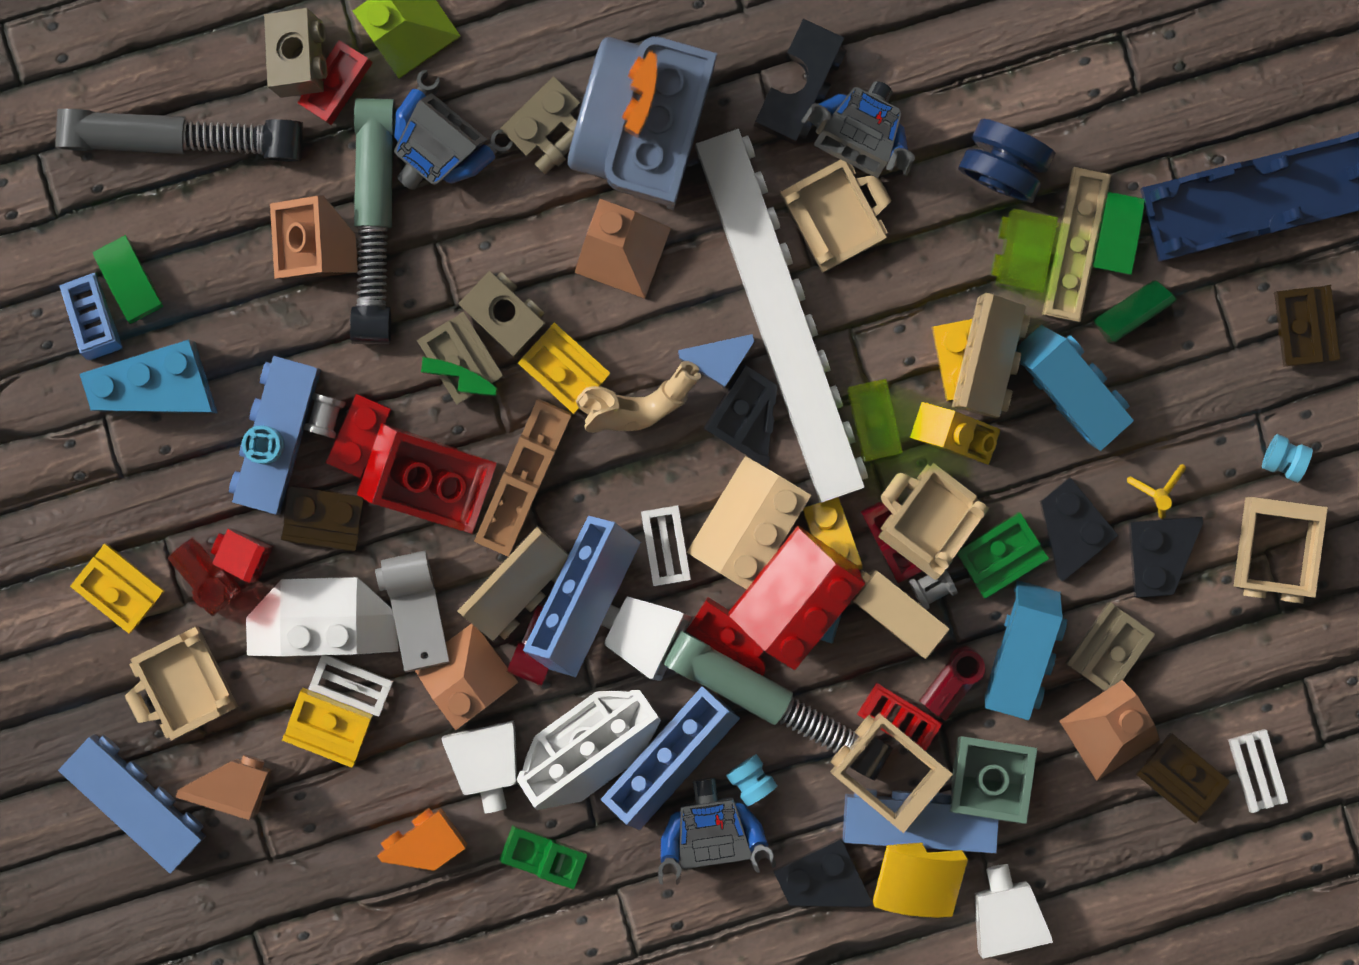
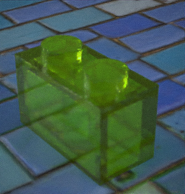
(1025, 251)
(874, 420)

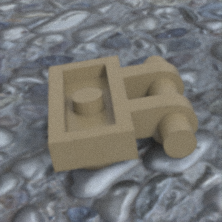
(538, 119)

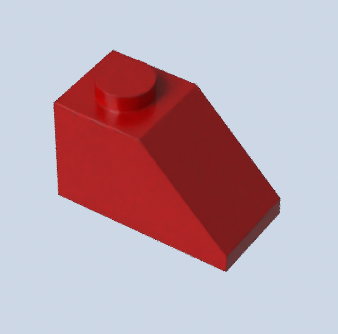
(241, 555)

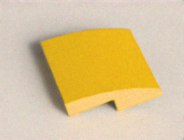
(919, 881)

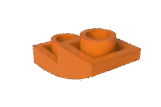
(644, 83)

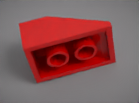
(426, 479)

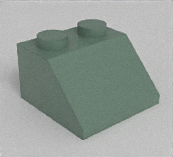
(992, 779)

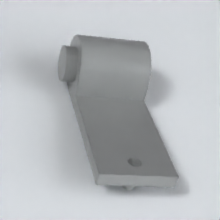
(414, 610)

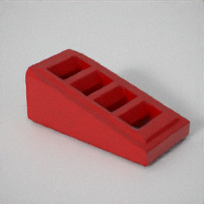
(874, 696)

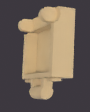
(836, 214)
(931, 519)
(181, 685)

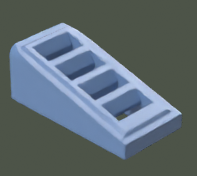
(103, 345)

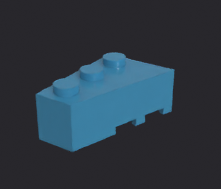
(152, 382)
(1074, 386)
(1026, 651)

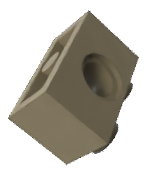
(283, 35)
(481, 305)

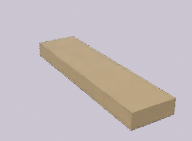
(1076, 244)

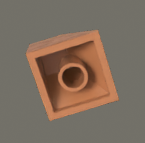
(311, 239)
(622, 248)
(470, 679)
(1110, 729)
(231, 788)

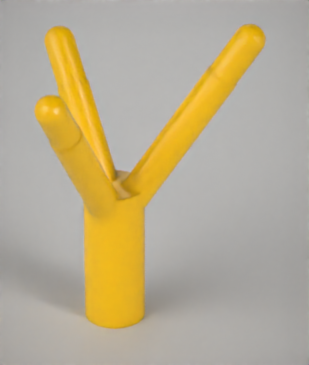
(1160, 496)

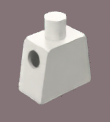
(643, 634)
(484, 762)
(1008, 916)

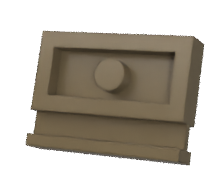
(461, 345)
(1110, 647)

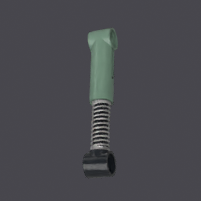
(372, 215)
(768, 700)

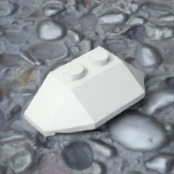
(321, 619)
(587, 747)

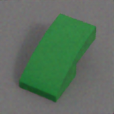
(1119, 233)
(127, 279)
(468, 381)
(543, 857)

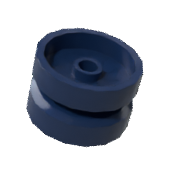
(1006, 160)

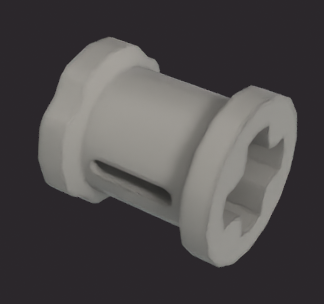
(324, 415)
(926, 597)

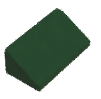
(1134, 311)

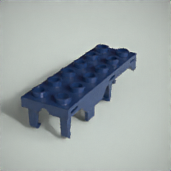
(1254, 197)

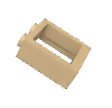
(1312, 555)
(899, 613)
(921, 794)

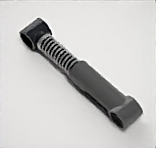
(174, 135)

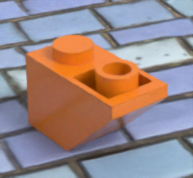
(426, 845)

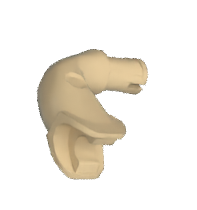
(626, 413)

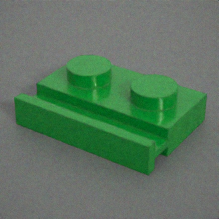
(1002, 555)

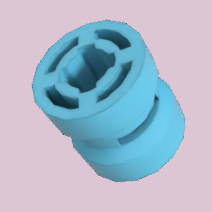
(268, 445)
(1287, 458)
(751, 780)

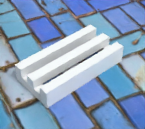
(660, 514)
(341, 697)
(1268, 801)

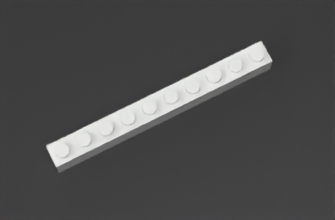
(779, 315)

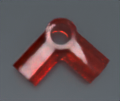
(211, 585)

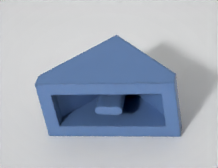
(718, 359)

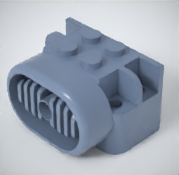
(657, 160)

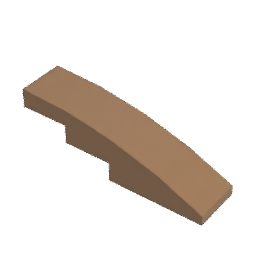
(523, 477)

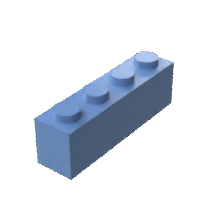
(286, 408)
(581, 596)
(670, 758)
(132, 802)
(933, 827)

